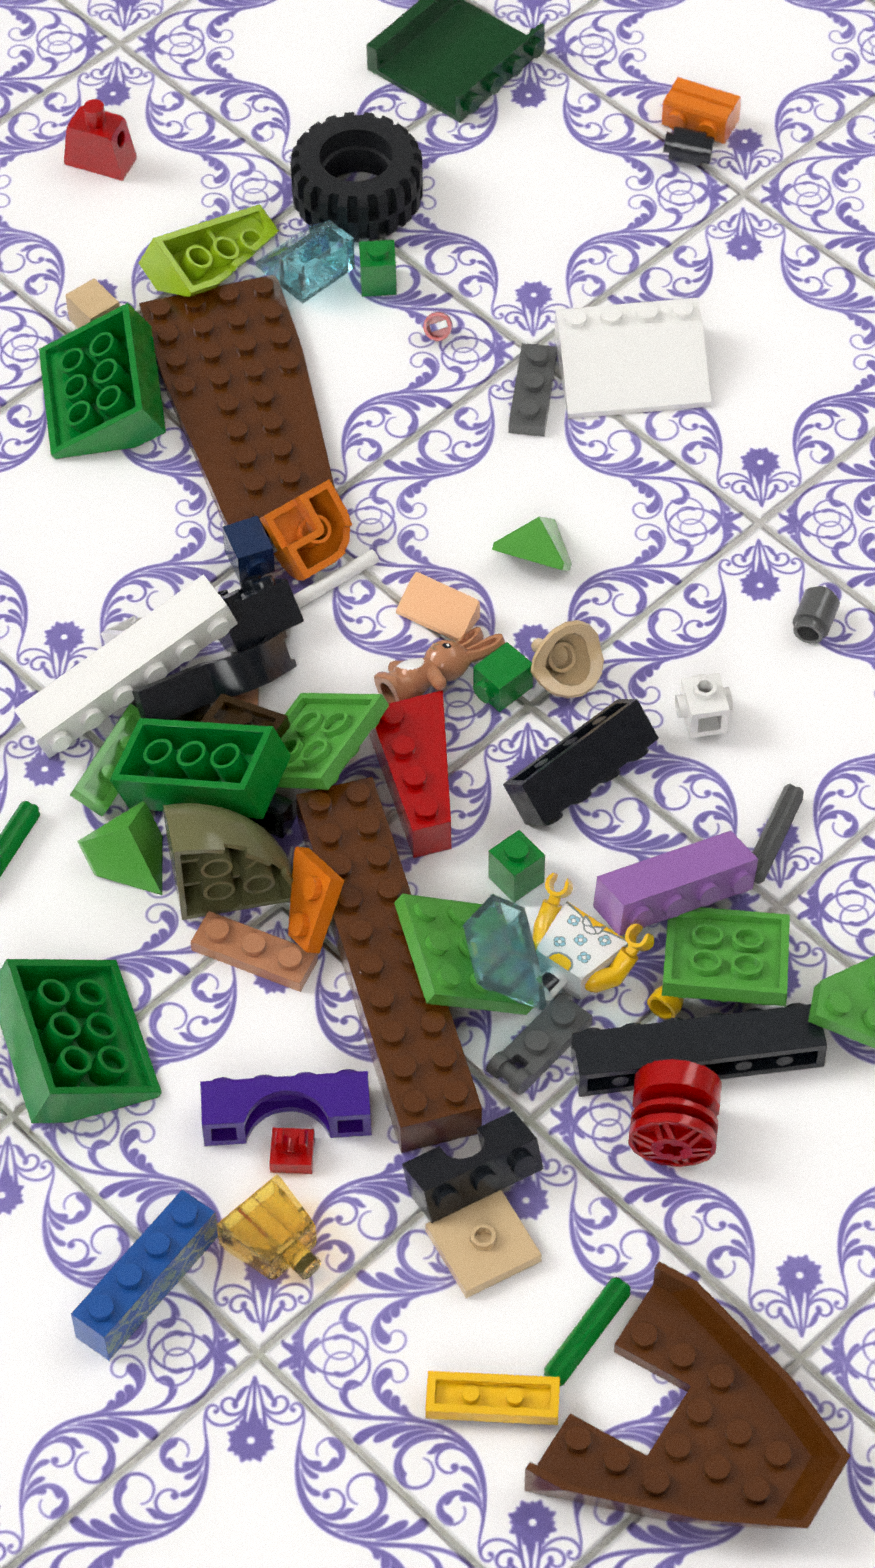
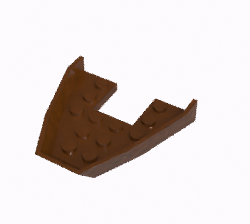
(736, 1448)

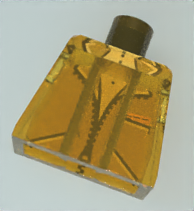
(271, 1232)

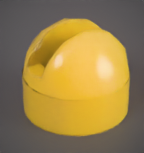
(664, 1006)

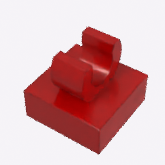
(292, 1150)

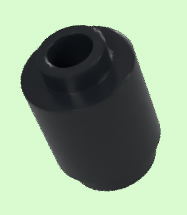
(688, 146)

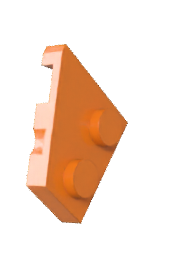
(312, 899)

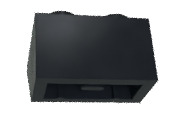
(260, 609)

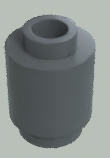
(815, 614)

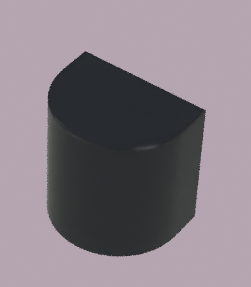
(279, 816)

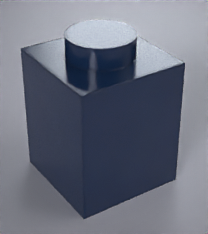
(248, 548)

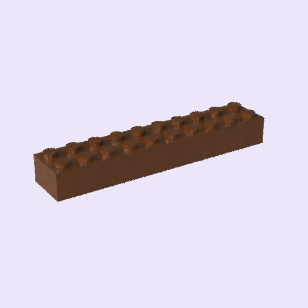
(408, 1040)

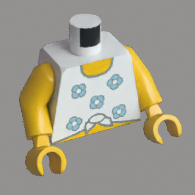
(578, 950)

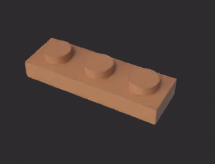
(253, 951)

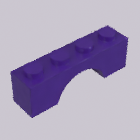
(238, 1105)

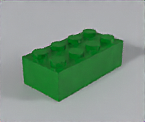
(201, 764)

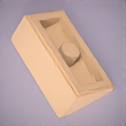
(438, 607)

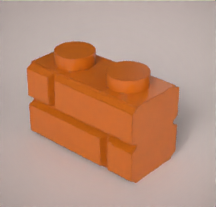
(701, 109)

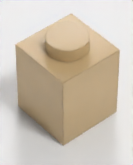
(89, 303)

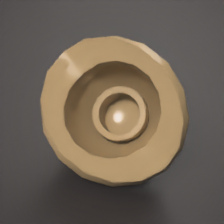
(568, 659)

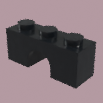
(449, 1184)

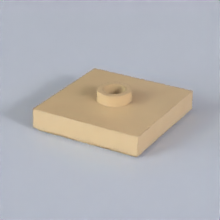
(483, 1243)

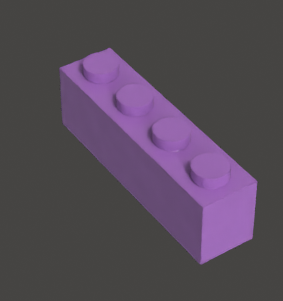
(675, 882)

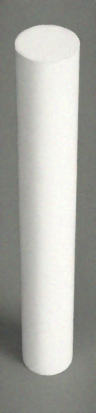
(336, 578)

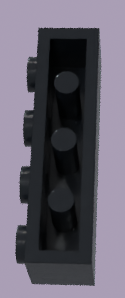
(581, 762)

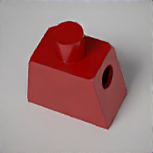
(99, 141)

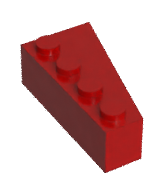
(415, 768)

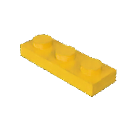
(492, 1397)

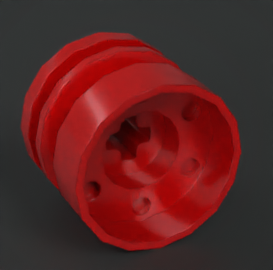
(675, 1113)

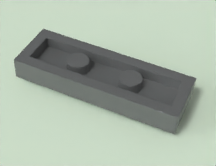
(533, 389)

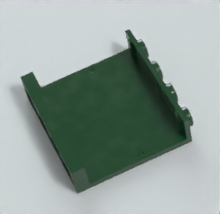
(452, 54)

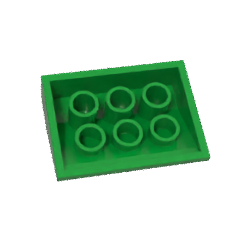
(102, 386)
(73, 1038)

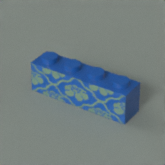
(145, 1275)

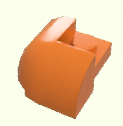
(309, 531)

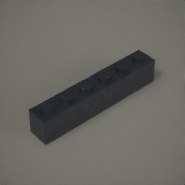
(726, 1044)

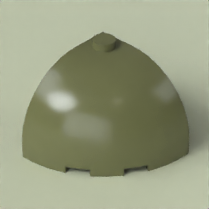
(223, 861)

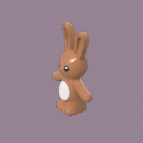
(441, 663)

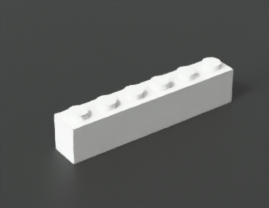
(128, 662)

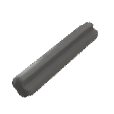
(776, 829)

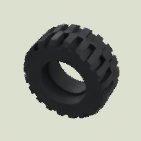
(350, 146)

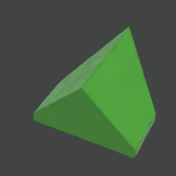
(536, 542)
(127, 850)

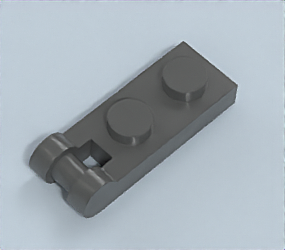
(539, 1044)

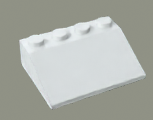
(632, 358)

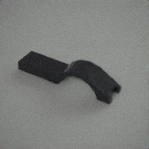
(207, 680)

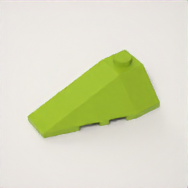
(206, 252)

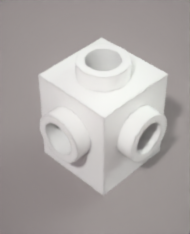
(704, 705)

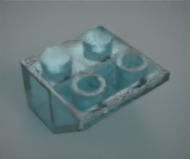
(310, 260)
(505, 952)

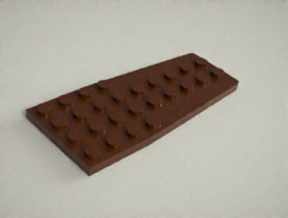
(241, 394)

